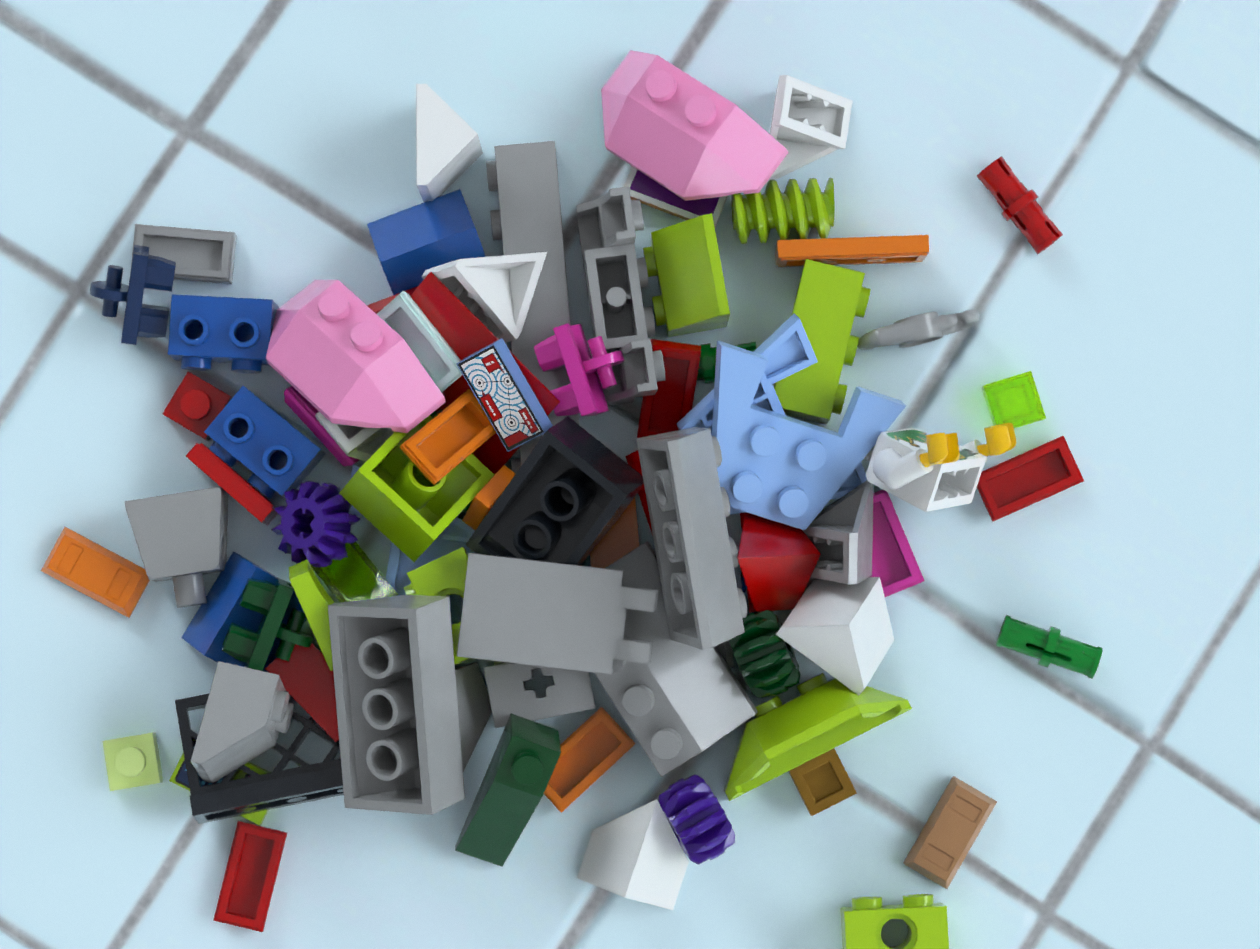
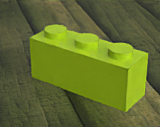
(826, 305)

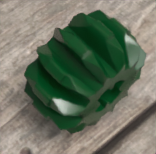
(764, 657)

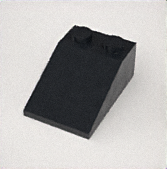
(559, 500)

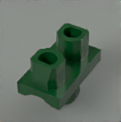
(272, 602)

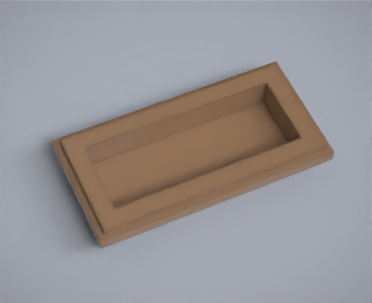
(950, 832)

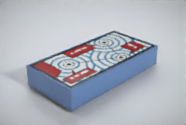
(504, 395)

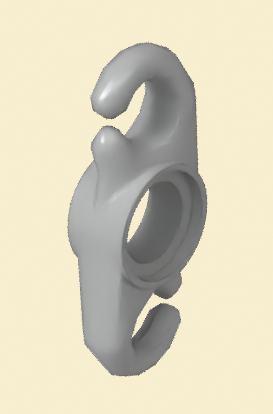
(918, 329)

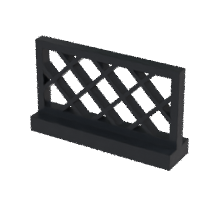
(257, 791)

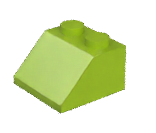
(688, 277)
(404, 502)

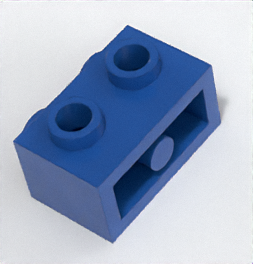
(220, 332)
(263, 443)

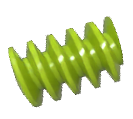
(784, 210)

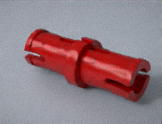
(1019, 205)

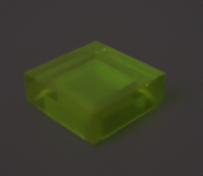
(1014, 401)

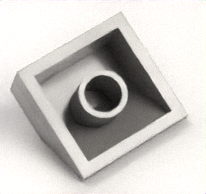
(239, 720)

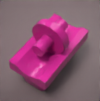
(571, 350)

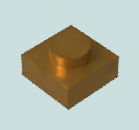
(822, 782)

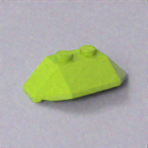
(805, 728)

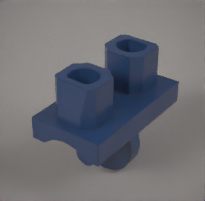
(139, 318)

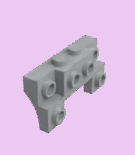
(615, 294)

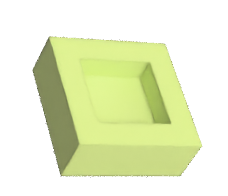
(132, 761)

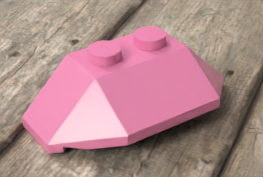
(684, 131)
(349, 361)

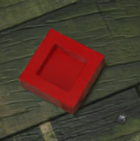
(196, 404)

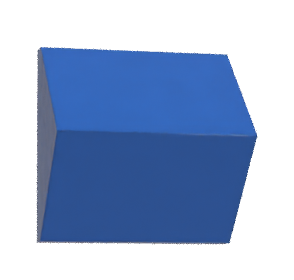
(424, 239)
(213, 619)

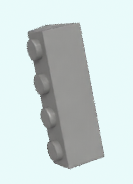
(692, 536)
(684, 694)
(397, 703)

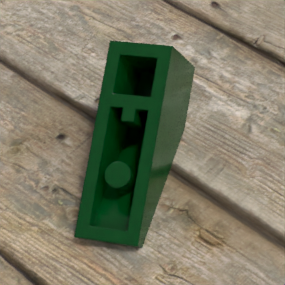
(510, 790)

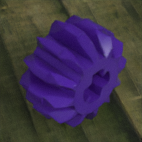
(315, 524)
(697, 819)

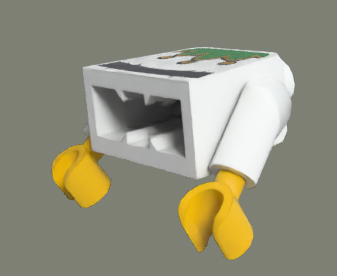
(933, 468)

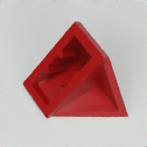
(774, 563)

